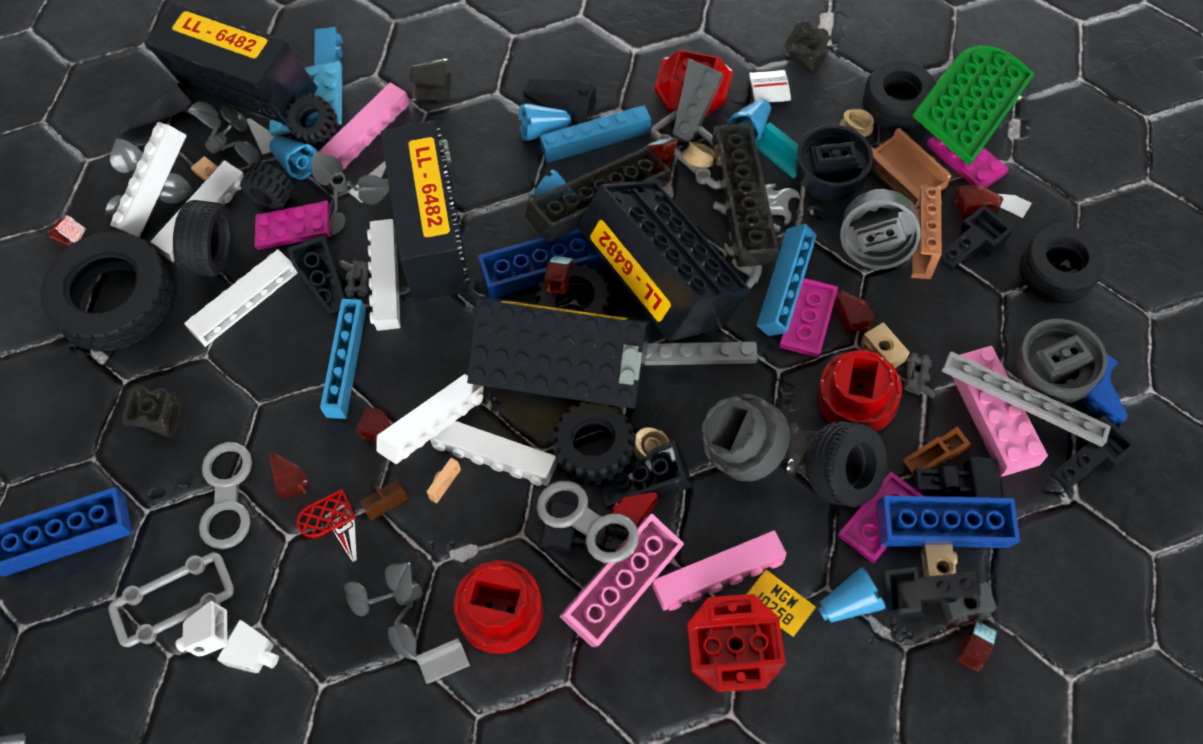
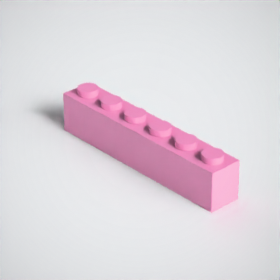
(367, 124)
(719, 570)

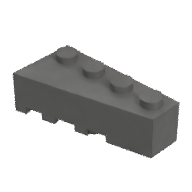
(696, 98)

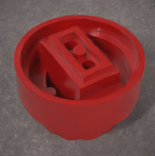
(872, 405)
(507, 588)

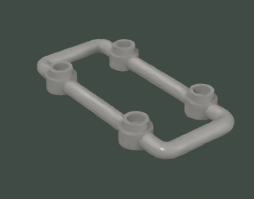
(702, 174)
(134, 595)

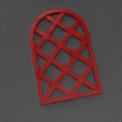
(315, 505)

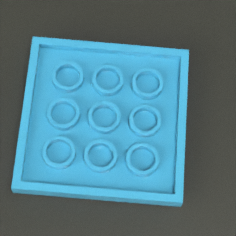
(329, 83)

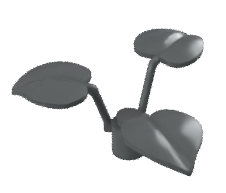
(217, 141)
(125, 158)
(328, 170)
(405, 592)

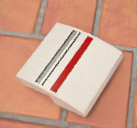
(770, 86)

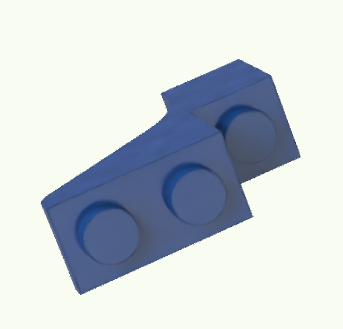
(1104, 399)

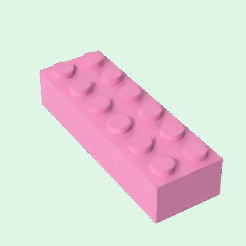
(1001, 425)
(621, 583)

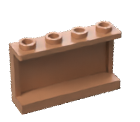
(907, 167)
(930, 247)

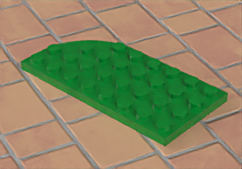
(973, 98)

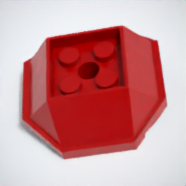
(672, 75)
(739, 620)

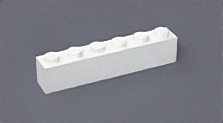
(148, 179)
(217, 188)
(385, 275)
(241, 298)
(428, 419)
(496, 452)

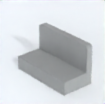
(442, 661)

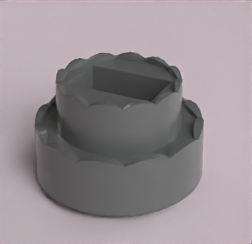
(880, 229)
(1078, 356)
(745, 437)

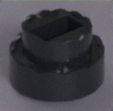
(833, 162)

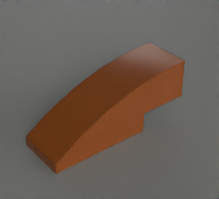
(938, 451)

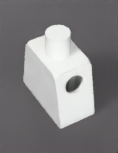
(204, 630)
(248, 650)

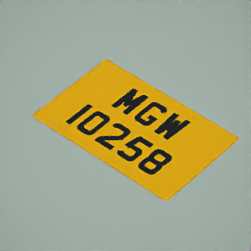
(783, 601)

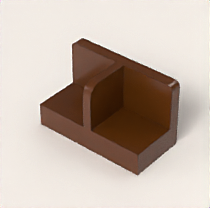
(384, 499)

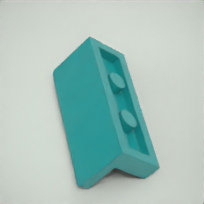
(779, 148)

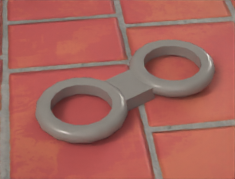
(225, 495)
(587, 521)

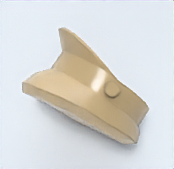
(859, 121)
(698, 155)
(648, 439)

